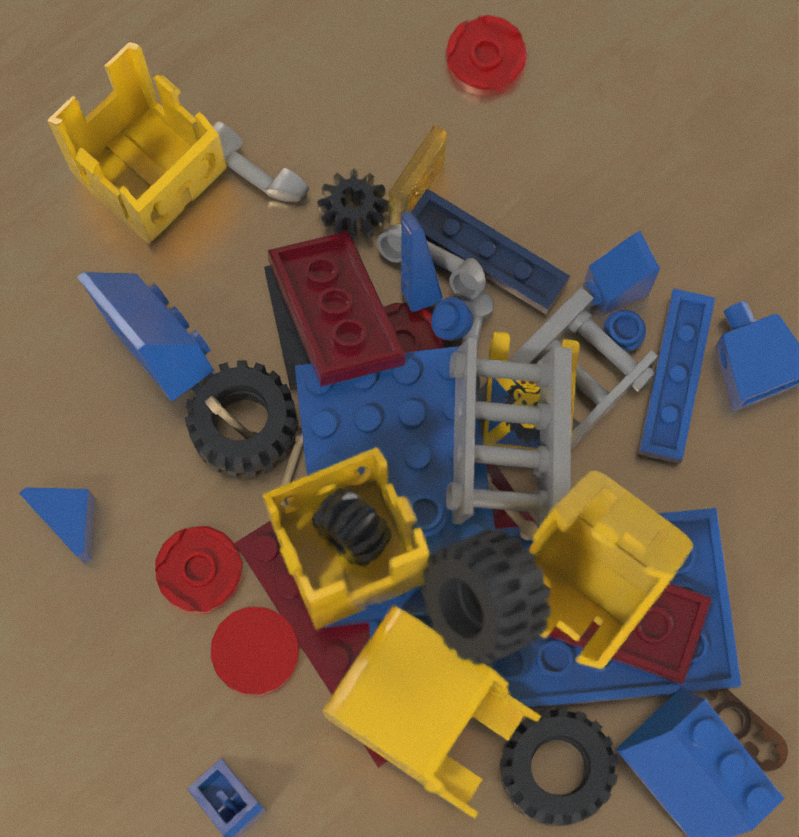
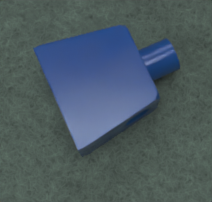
(756, 356)

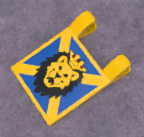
(518, 393)

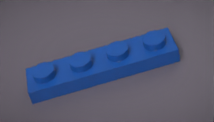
(676, 376)

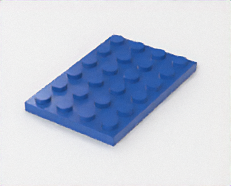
(412, 423)

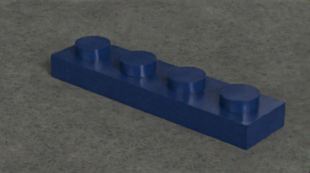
(500, 257)

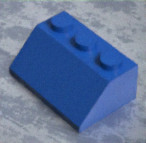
(150, 330)
(699, 769)

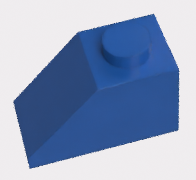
(622, 275)

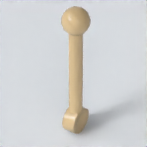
(216, 408)
(293, 460)
(527, 528)

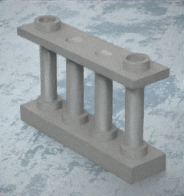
(575, 317)
(550, 416)

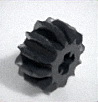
(358, 192)
(351, 527)

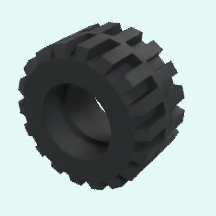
(232, 386)
(486, 596)
(595, 752)

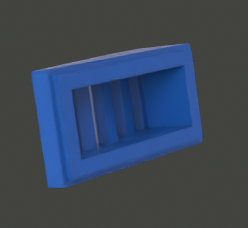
(418, 275)

